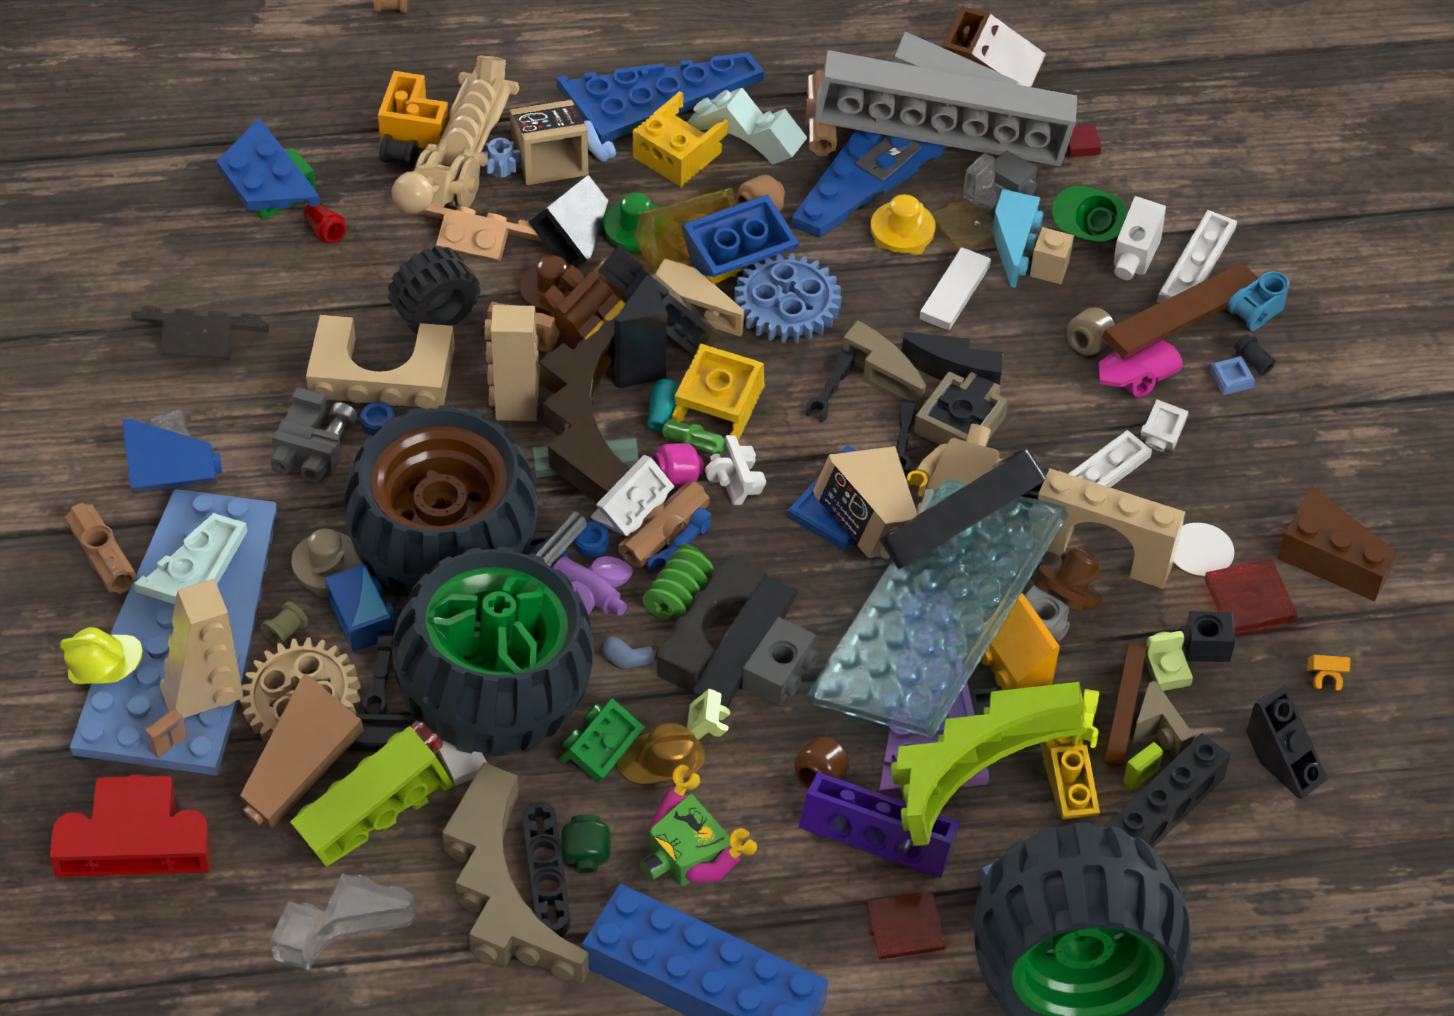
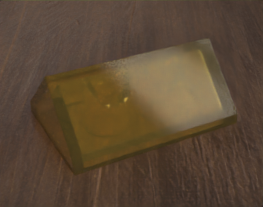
(661, 229)

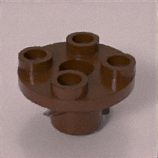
(540, 278)
(1072, 579)

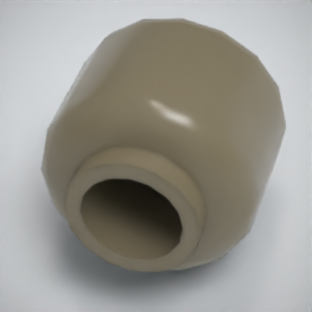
(1087, 329)

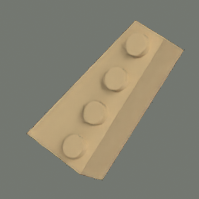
(514, 361)
(202, 654)

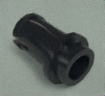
(1254, 354)

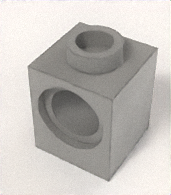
(1052, 610)

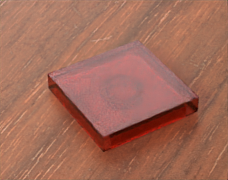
(1252, 595)

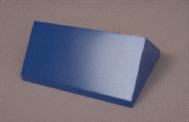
(737, 237)

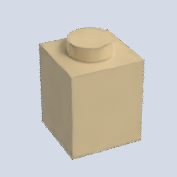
(1051, 255)

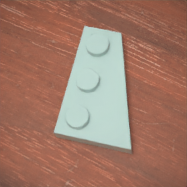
(201, 558)

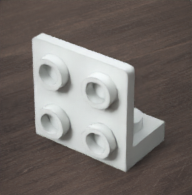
(633, 497)

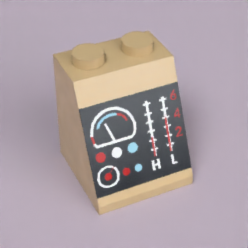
(550, 141)
(866, 495)

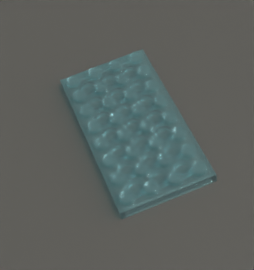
(936, 619)

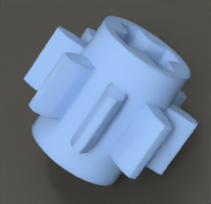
(501, 157)

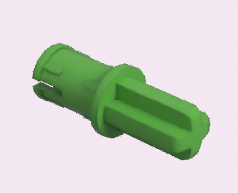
(693, 435)

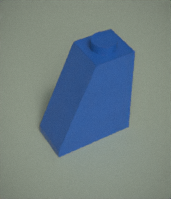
(167, 459)

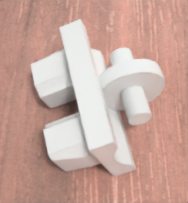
(732, 471)

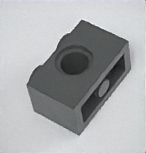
(786, 644)

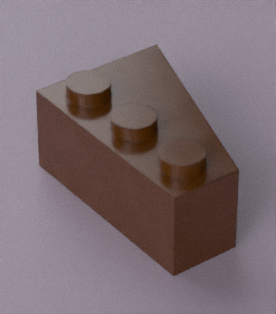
(1336, 547)

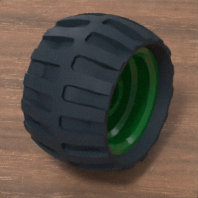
(1082, 926)

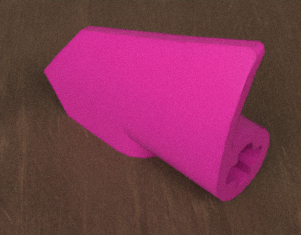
(1142, 369)

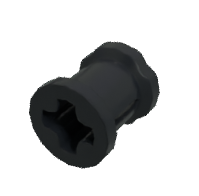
(398, 151)

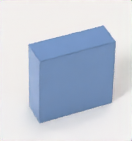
(1232, 375)

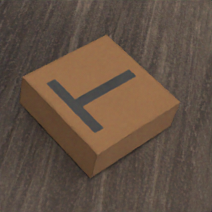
(166, 733)

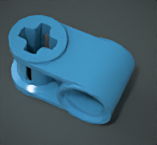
(1260, 299)

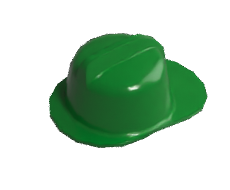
(1089, 213)

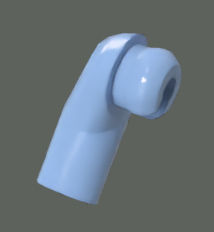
(600, 151)

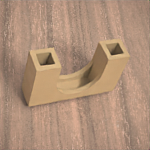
(414, 384)
(1146, 524)

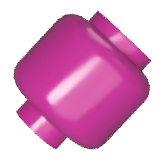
(679, 463)

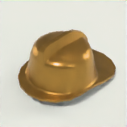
(658, 753)

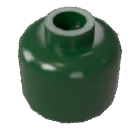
(586, 843)

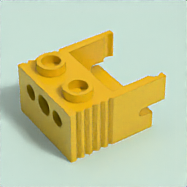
(674, 145)
(720, 386)

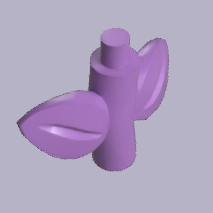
(598, 582)

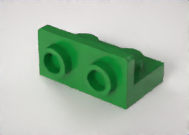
(602, 740)

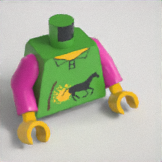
(689, 840)

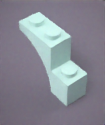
(770, 133)

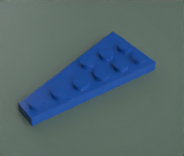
(632, 94)

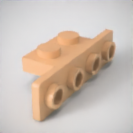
(476, 234)

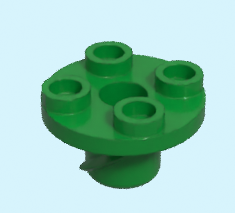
(623, 219)

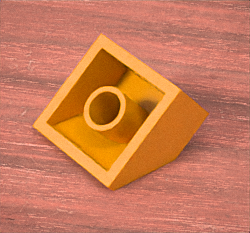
(1022, 649)

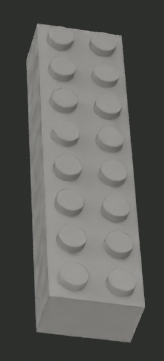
(945, 108)

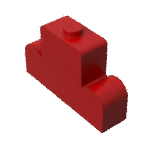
(131, 832)

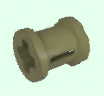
(284, 624)

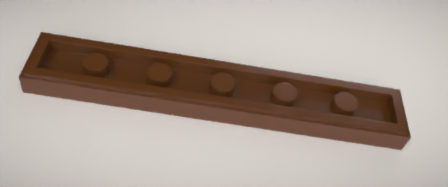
(1177, 312)

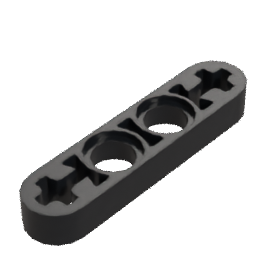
(546, 869)

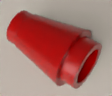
(325, 223)

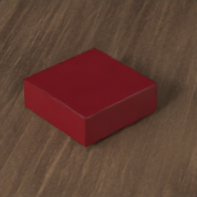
(1084, 142)

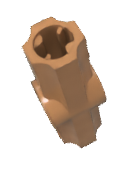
(821, 136)
(663, 524)
(100, 548)

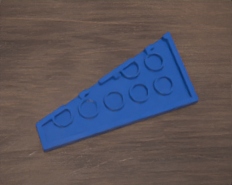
(849, 187)

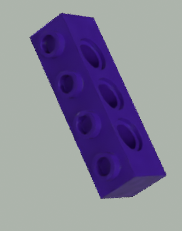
(874, 825)

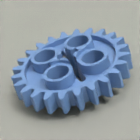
(788, 298)

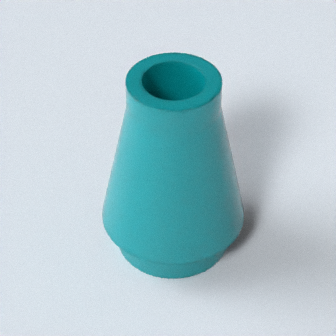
(662, 403)

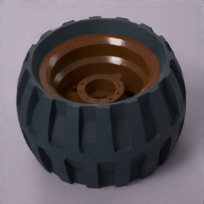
(436, 489)

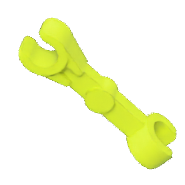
(1090, 704)

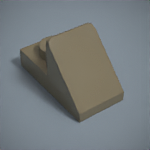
(1161, 718)

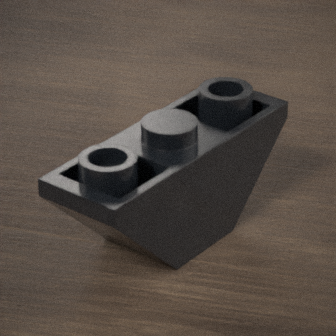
(1284, 743)

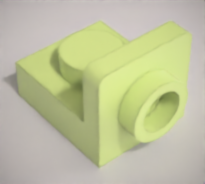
(1167, 661)

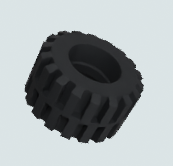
(434, 289)

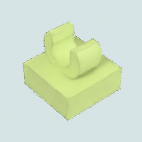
(705, 713)

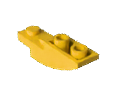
(1070, 777)

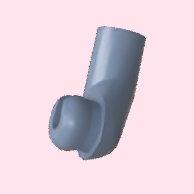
(624, 656)

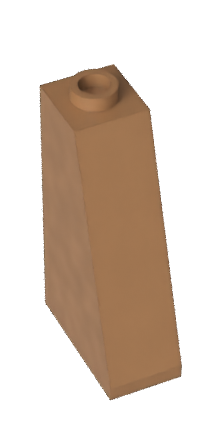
(300, 750)

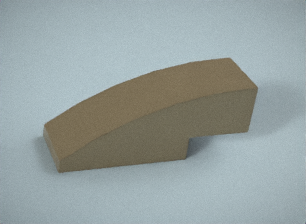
(884, 364)

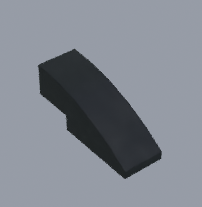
(946, 354)

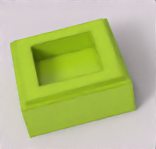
(1143, 766)

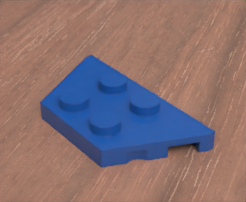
(264, 172)

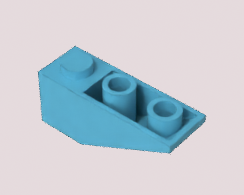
(1013, 229)

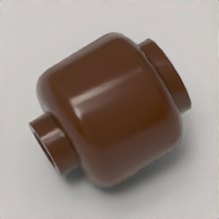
(821, 756)

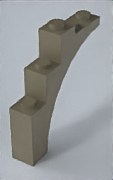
(484, 885)

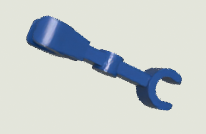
(698, 524)

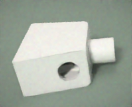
(1134, 247)

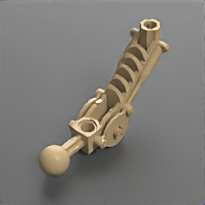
(452, 168)

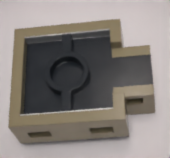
(958, 405)

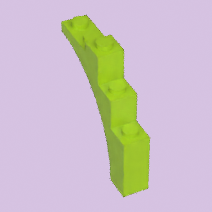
(970, 743)

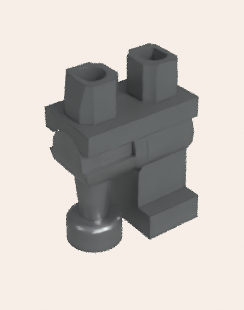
(302, 441)

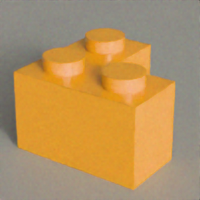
(409, 114)

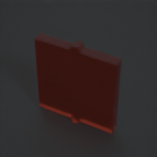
(905, 925)

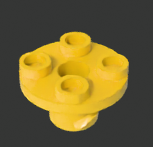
(903, 226)

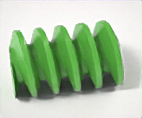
(678, 583)

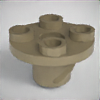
(322, 556)

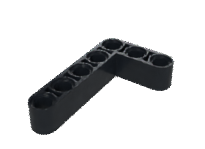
(964, 508)

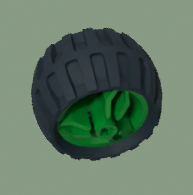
(493, 650)

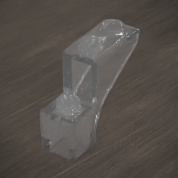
(354, 909)

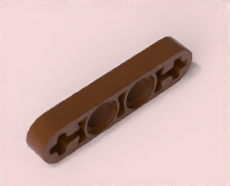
(1125, 704)

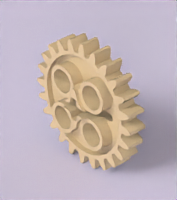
(287, 669)

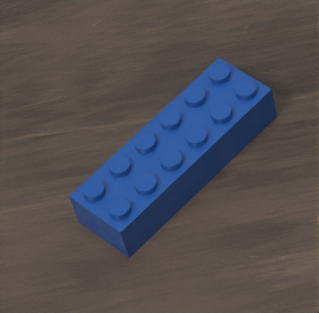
(694, 963)

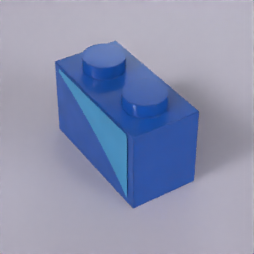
(359, 606)

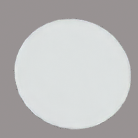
(1203, 549)

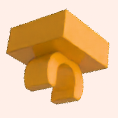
(1328, 666)

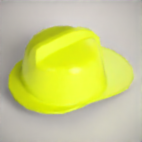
(100, 657)

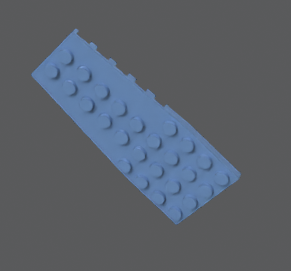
(120, 711)

